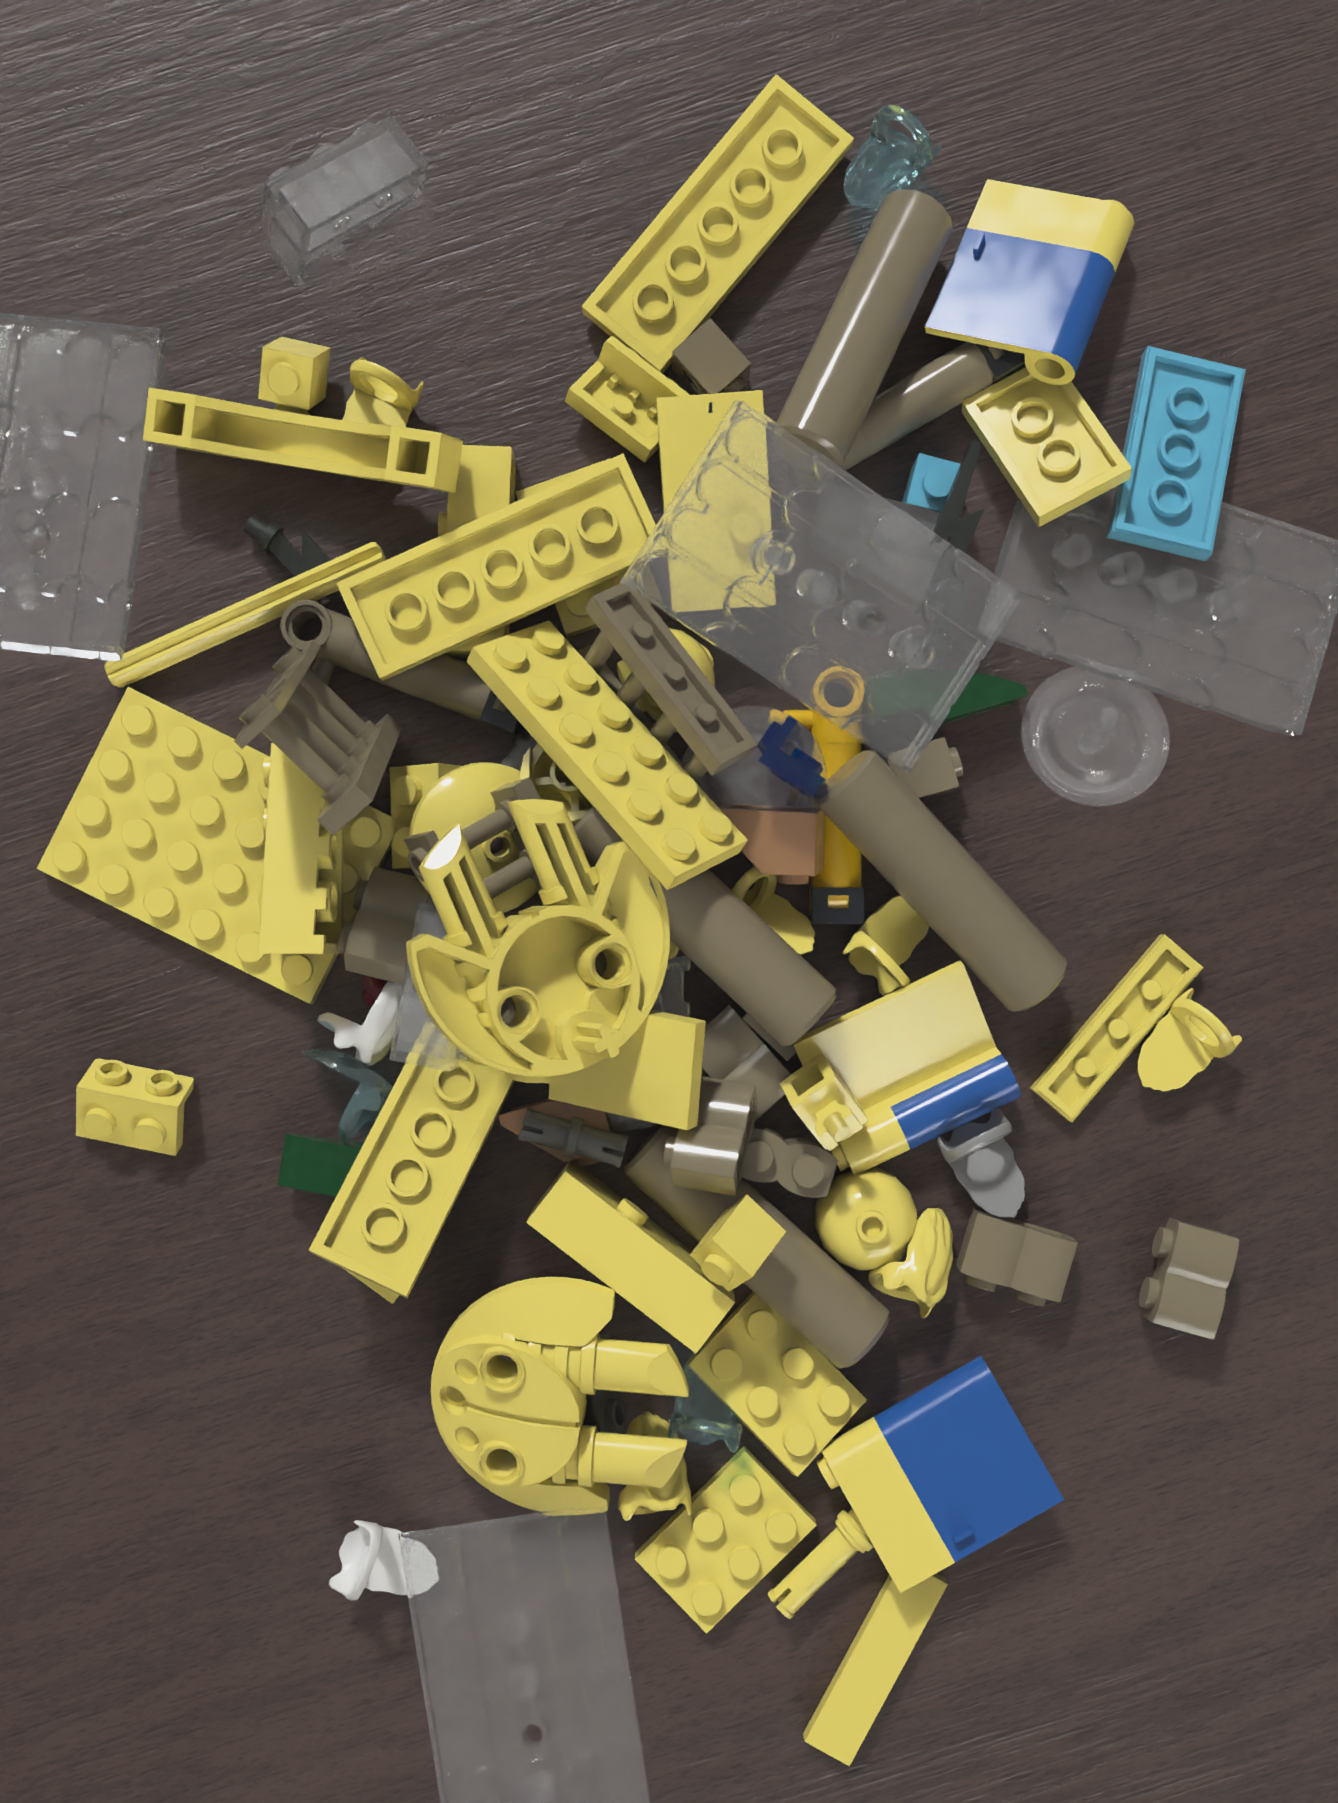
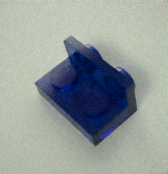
(797, 769)

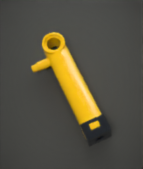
(837, 890)

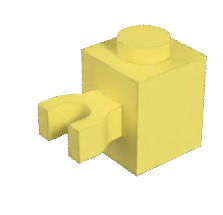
(294, 374)
(824, 1102)
(737, 1244)

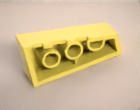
(300, 865)

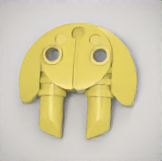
(544, 954)
(539, 1397)

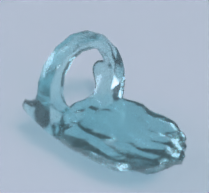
(888, 158)
(369, 1095)
(703, 1415)

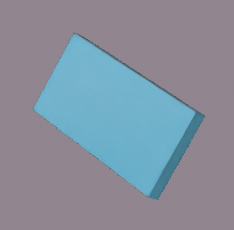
(1177, 453)

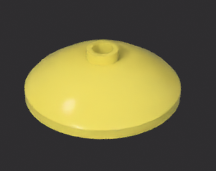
(464, 799)

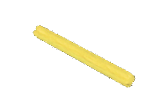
(240, 617)

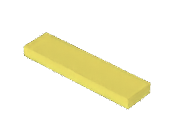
(1116, 1027)
(872, 1667)

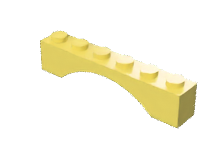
(303, 441)

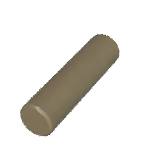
(866, 323)
(942, 881)
(733, 946)
(795, 1277)

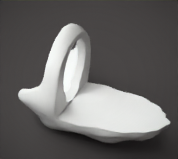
(377, 1032)
(370, 1561)

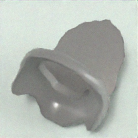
(986, 1164)

